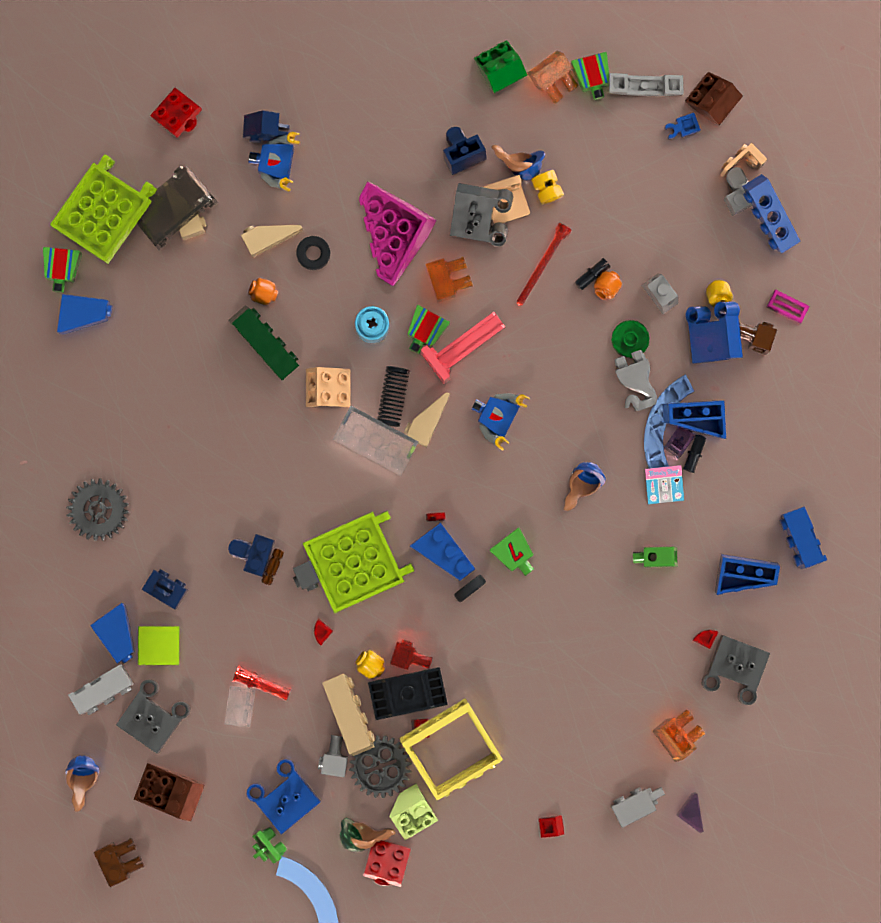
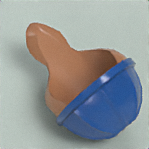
(521, 164)
(583, 482)
(80, 777)

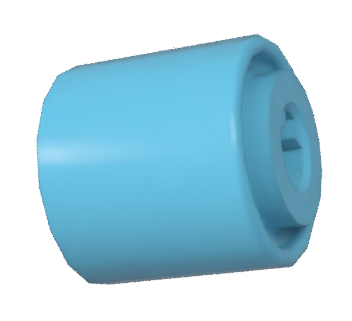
(373, 334)

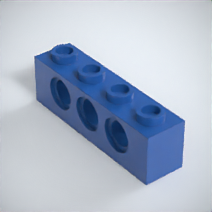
(753, 192)

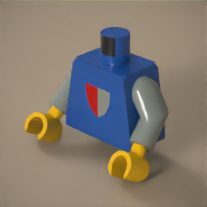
(276, 160)
(498, 416)

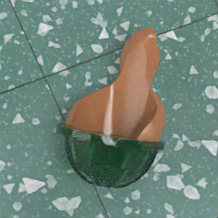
(358, 836)

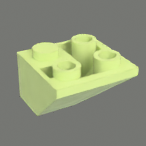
(412, 812)

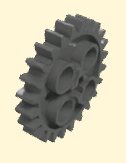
(386, 782)

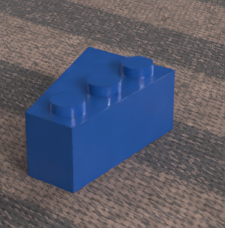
(700, 416)
(802, 538)
(444, 552)

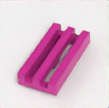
(784, 313)

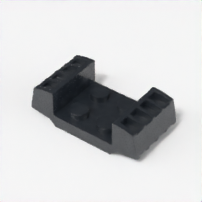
(407, 693)

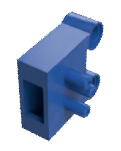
(714, 339)
(288, 801)

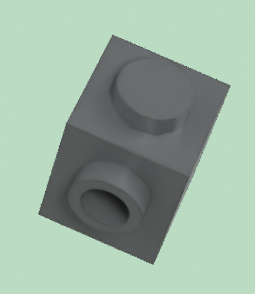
(306, 576)

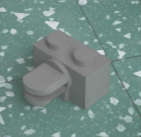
(736, 200)

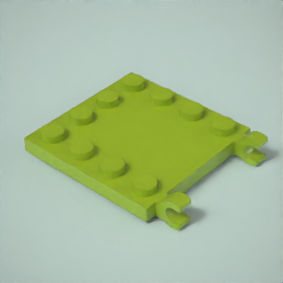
(102, 211)
(355, 561)

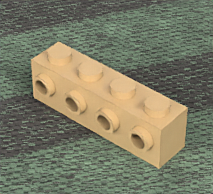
(348, 714)

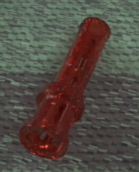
(252, 680)

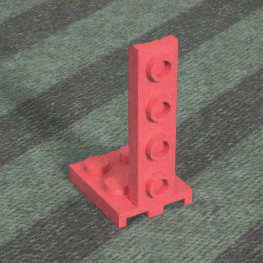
(461, 347)

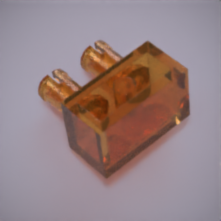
(551, 70)
(439, 275)
(675, 739)

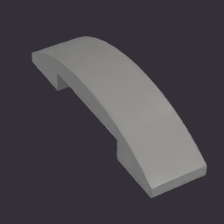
(645, 85)

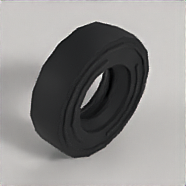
(313, 264)
(470, 588)

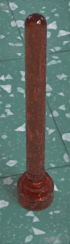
(562, 232)

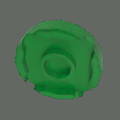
(630, 337)

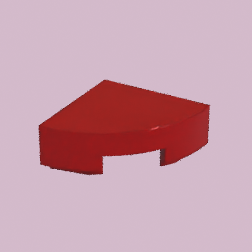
(435, 516)
(321, 631)
(706, 638)

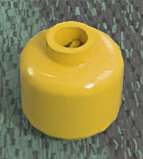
(718, 292)
(370, 664)

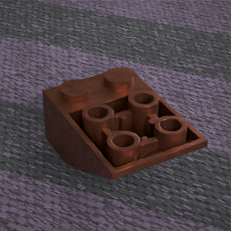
(169, 792)

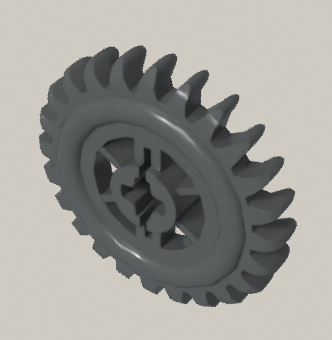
(103, 491)

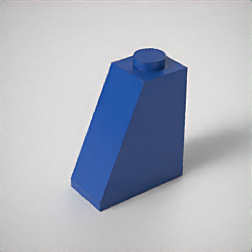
(81, 313)
(115, 633)

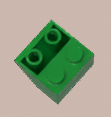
(500, 66)

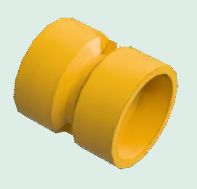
(553, 190)

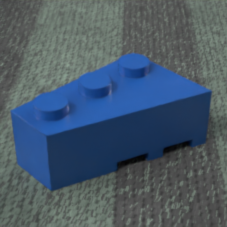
(745, 573)

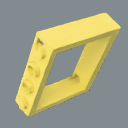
(436, 723)

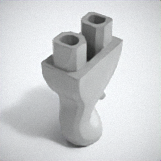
(636, 378)

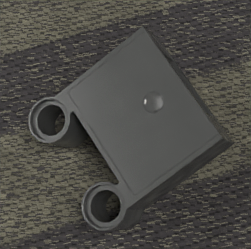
(474, 213)
(738, 663)
(149, 721)

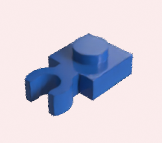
(685, 125)

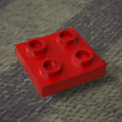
(177, 113)
(387, 863)

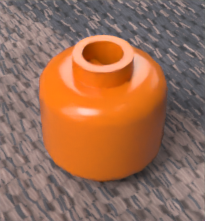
(607, 285)
(262, 291)

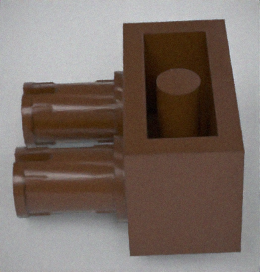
(760, 337)
(111, 863)

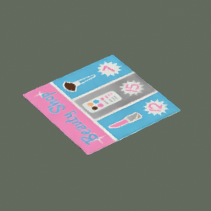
(664, 484)

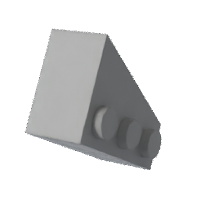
(101, 690)

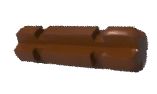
(272, 566)

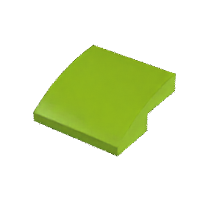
(158, 645)

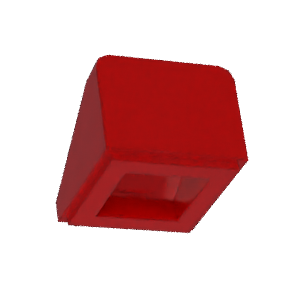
(551, 826)

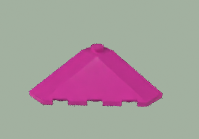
(395, 230)

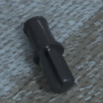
(592, 274)
(695, 453)

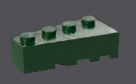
(263, 342)

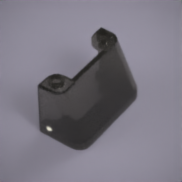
(174, 206)

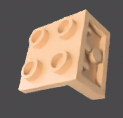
(754, 158)
(519, 205)
(327, 387)

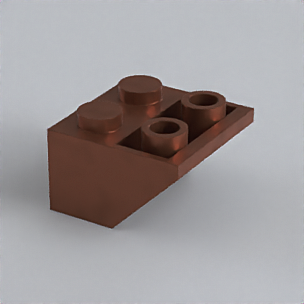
(714, 98)

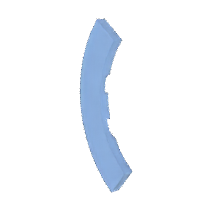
(655, 427)
(311, 886)

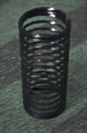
(395, 370)

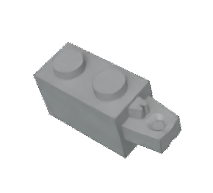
(636, 806)

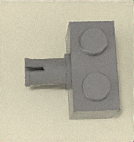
(333, 762)

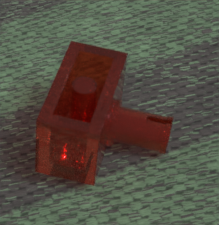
(406, 655)

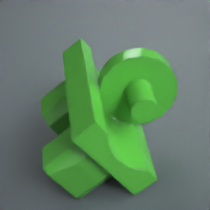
(273, 853)

